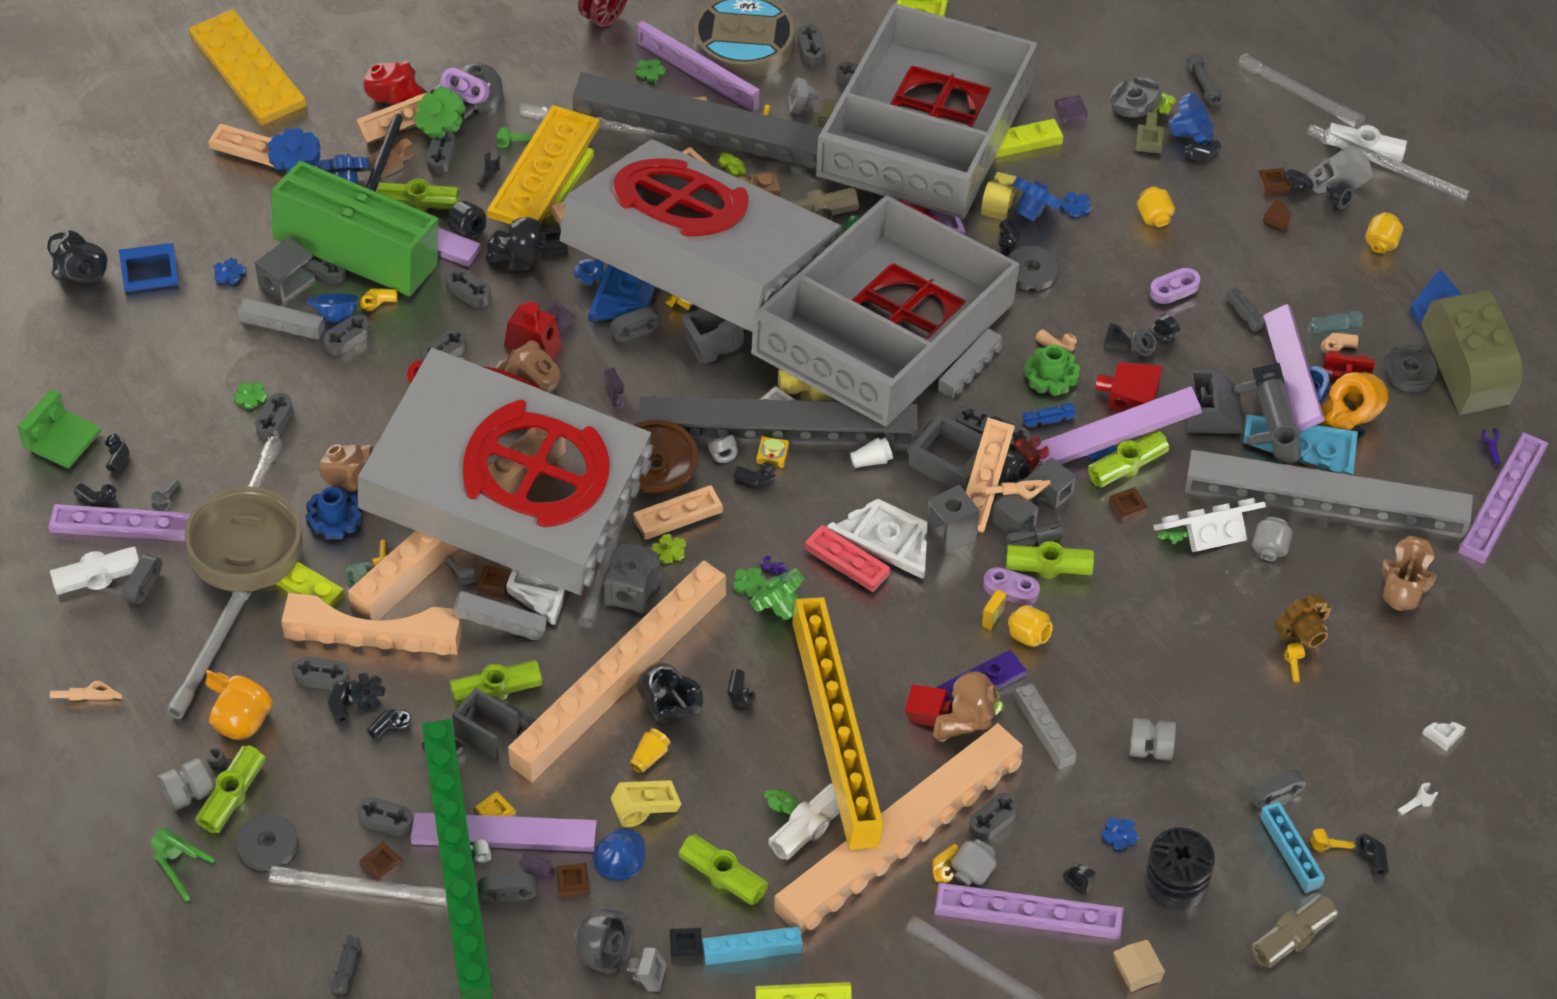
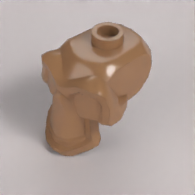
(533, 365)
(343, 464)
(1408, 575)
(971, 707)

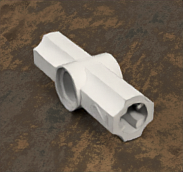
(1370, 138)
(94, 570)
(806, 823)

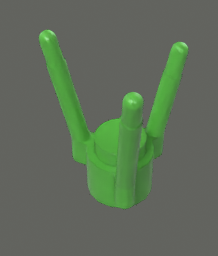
(170, 846)

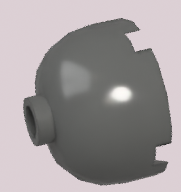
(494, 82)
(604, 939)

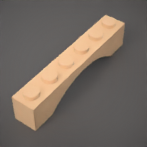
(429, 631)

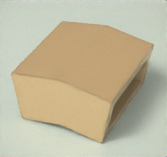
(1138, 965)

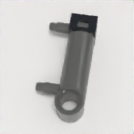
(1277, 412)

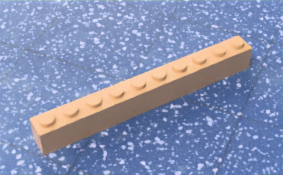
(422, 554)
(616, 671)
(905, 824)

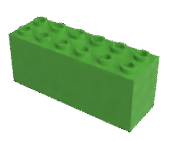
(355, 227)

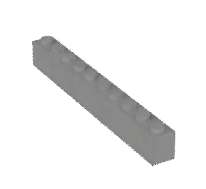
(1329, 493)

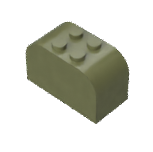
(1474, 350)

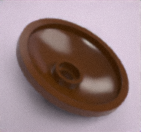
(672, 451)

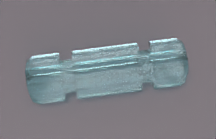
(1336, 322)

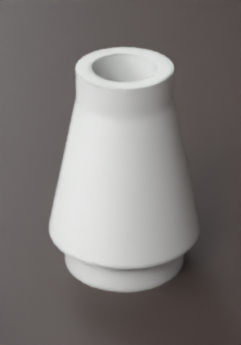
(873, 453)

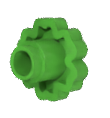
(439, 112)
(1052, 370)
(779, 594)

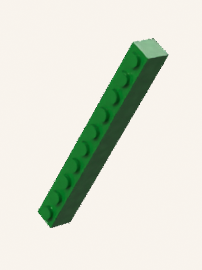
(456, 861)

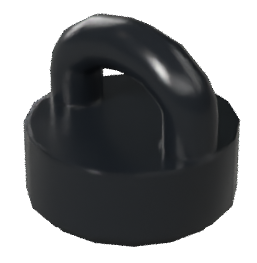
(1340, 195)
(1165, 328)

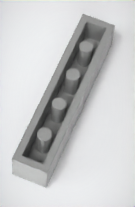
(281, 318)
(970, 363)
(499, 616)
(1045, 726)

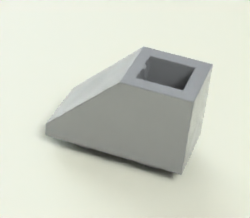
(1345, 166)

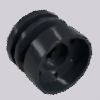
(1179, 868)

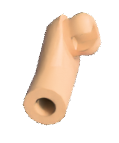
(1046, 339)
(1337, 341)

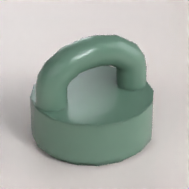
(356, 572)

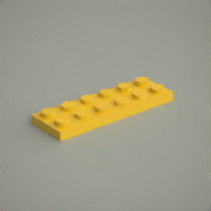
(247, 67)
(544, 166)

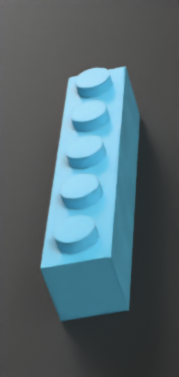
(1292, 847)
(752, 945)

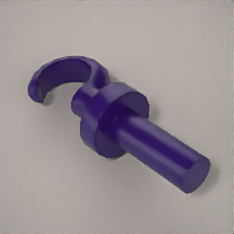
(778, 569)

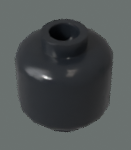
(466, 219)
(1014, 468)

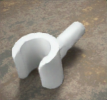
(1421, 798)
(481, 851)

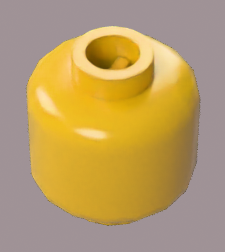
(1155, 206)
(1384, 232)
(1030, 626)

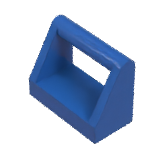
(144, 255)

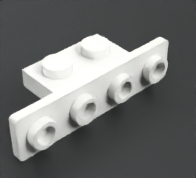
(1216, 528)

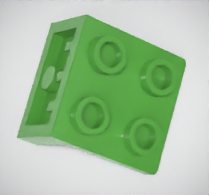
(56, 432)

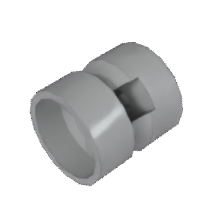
(1163, 739)
(193, 776)

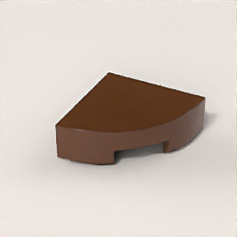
(1278, 215)

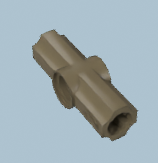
(829, 203)
(1294, 930)

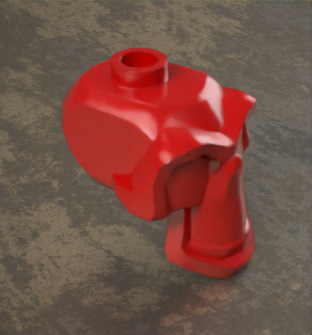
(391, 82)

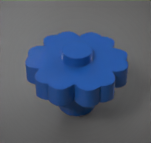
(1192, 120)
(293, 147)
(345, 166)
(1034, 198)
(333, 513)

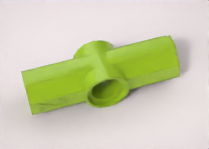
(420, 194)
(1128, 458)
(1049, 559)
(510, 680)
(221, 802)
(737, 879)

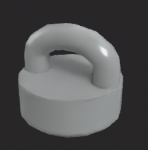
(722, 444)

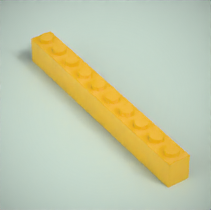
(837, 724)

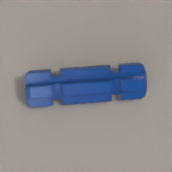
(1049, 415)

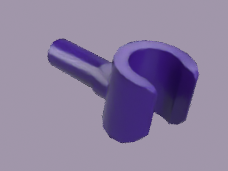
(1492, 444)

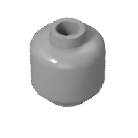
(1272, 538)
(973, 863)

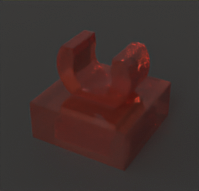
(1028, 449)

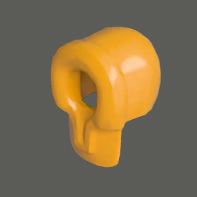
(1364, 391)
(240, 706)

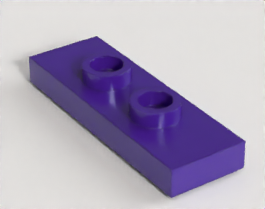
(1001, 671)

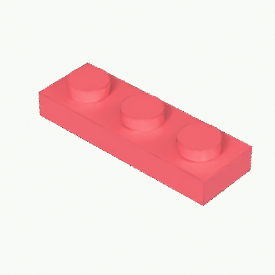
(847, 558)

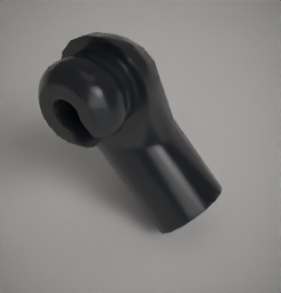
(1011, 236)
(389, 720)

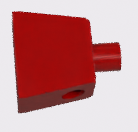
(533, 324)
(1131, 385)

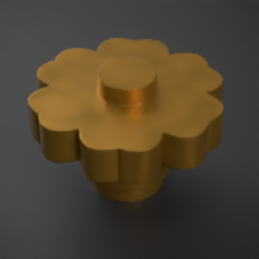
(1305, 621)

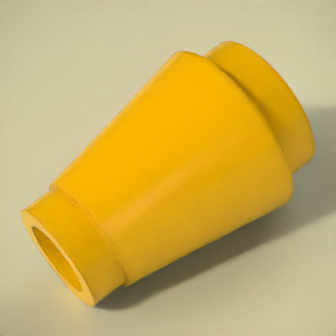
(650, 749)

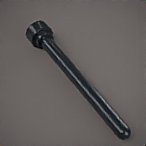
(384, 152)

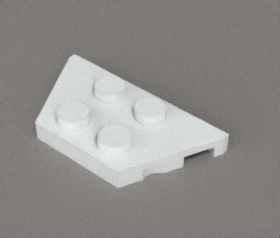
(887, 535)
(536, 595)

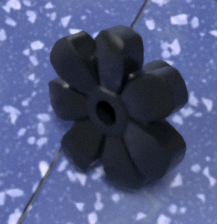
(366, 691)

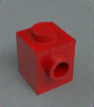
(927, 704)

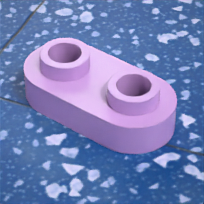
(467, 85)
(1171, 286)
(1012, 584)

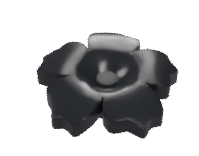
(1299, 179)

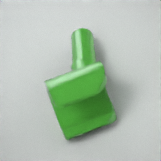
(505, 135)

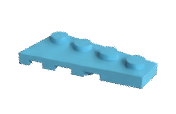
(1320, 445)

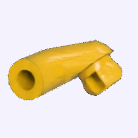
(376, 297)
(941, 864)

